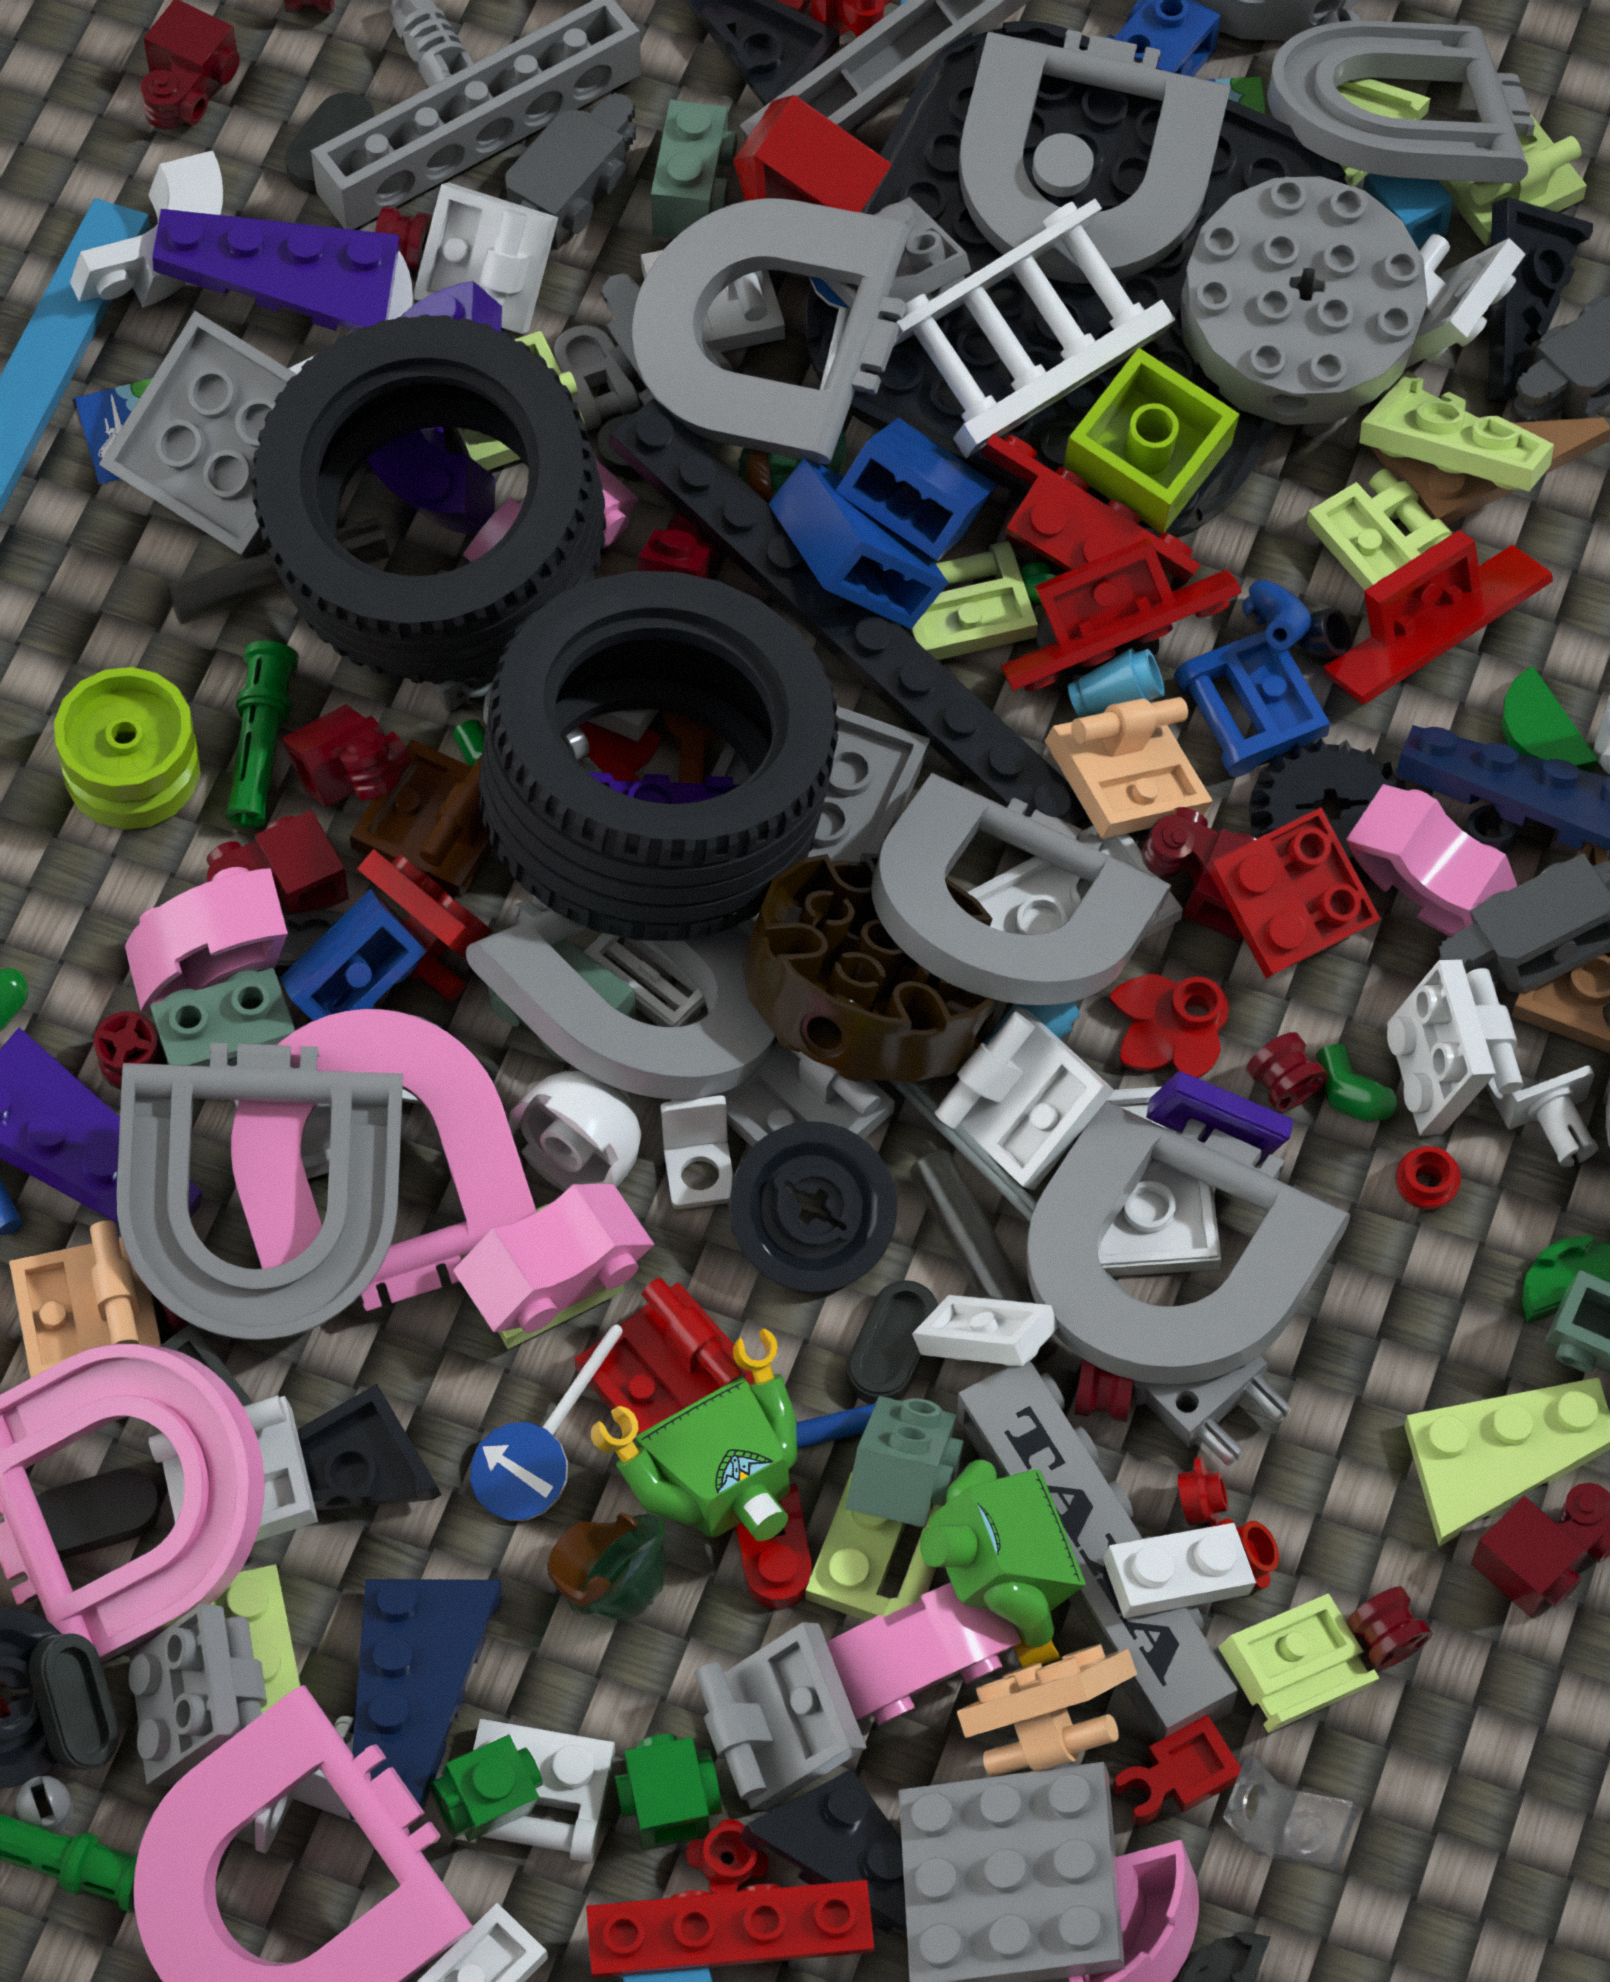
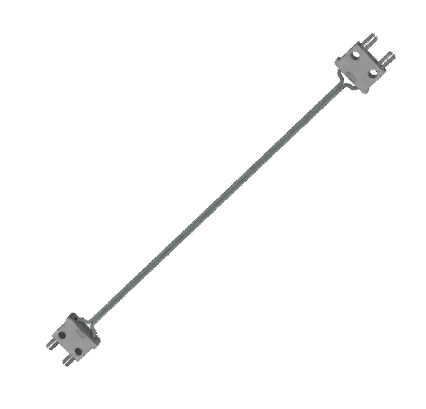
(1208, 1398)

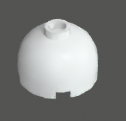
(578, 1130)

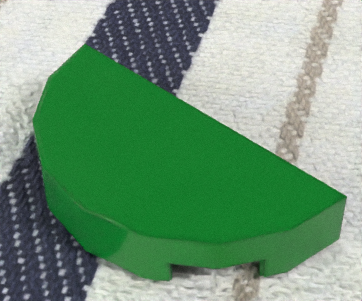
(1539, 726)
(1556, 1268)

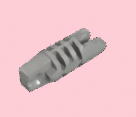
(429, 39)

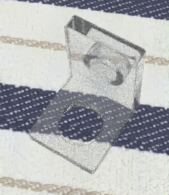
(1289, 1822)

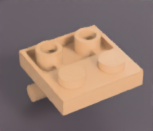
(1128, 765)
(82, 1300)
(1037, 1705)

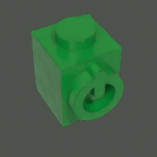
(486, 1788)
(669, 1790)

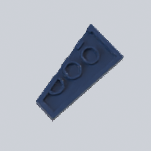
(1515, 783)
(415, 1669)

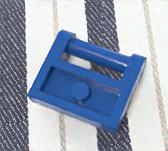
(1270, 693)

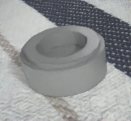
(1062, 165)

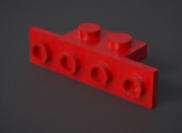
(1069, 523)
(1110, 605)
(1431, 609)
(729, 1928)

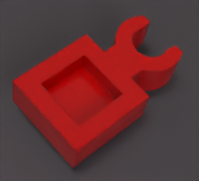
(1186, 1766)

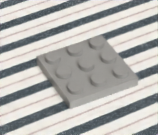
(199, 430)
(867, 785)
(1011, 1877)

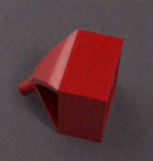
(807, 159)

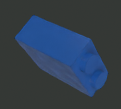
(916, 488)
(853, 550)

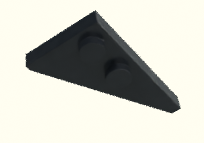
(767, 41)
(1529, 306)
(363, 1457)
(839, 1837)

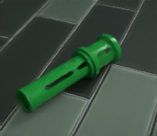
(262, 710)
(76, 1862)

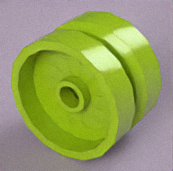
(127, 748)

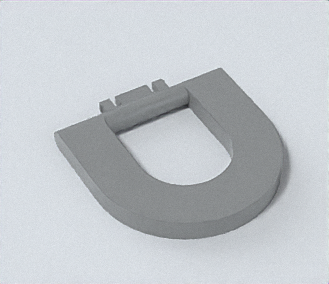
(1325, 56)
(997, 128)
(752, 239)
(993, 963)
(606, 1043)
(156, 1191)
(1184, 1340)

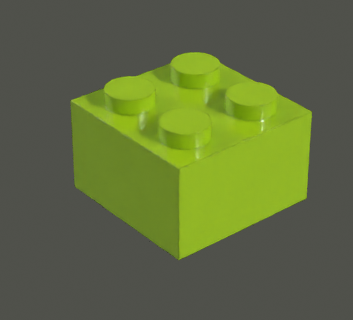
(1151, 440)

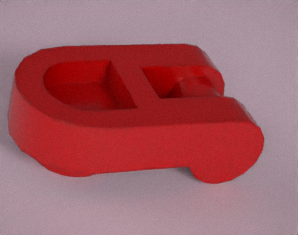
(781, 1566)

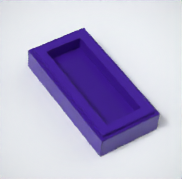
(1193, 1098)

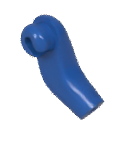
(1282, 610)

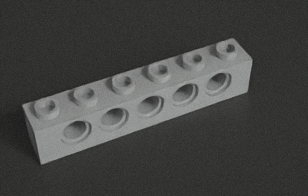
(476, 112)

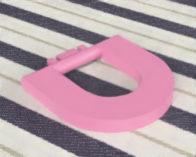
(467, 1119)
(219, 1502)
(230, 1790)

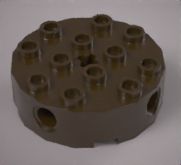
(843, 986)

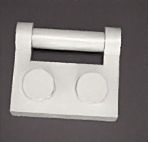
(573, 1778)

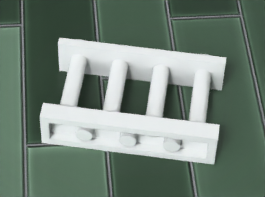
(1032, 384)

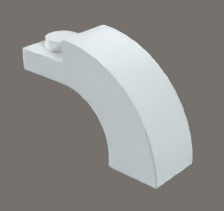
(115, 268)

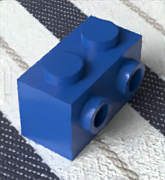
(1179, 28)
(354, 960)

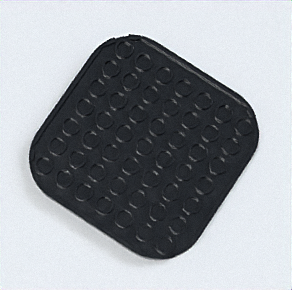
(1121, 138)

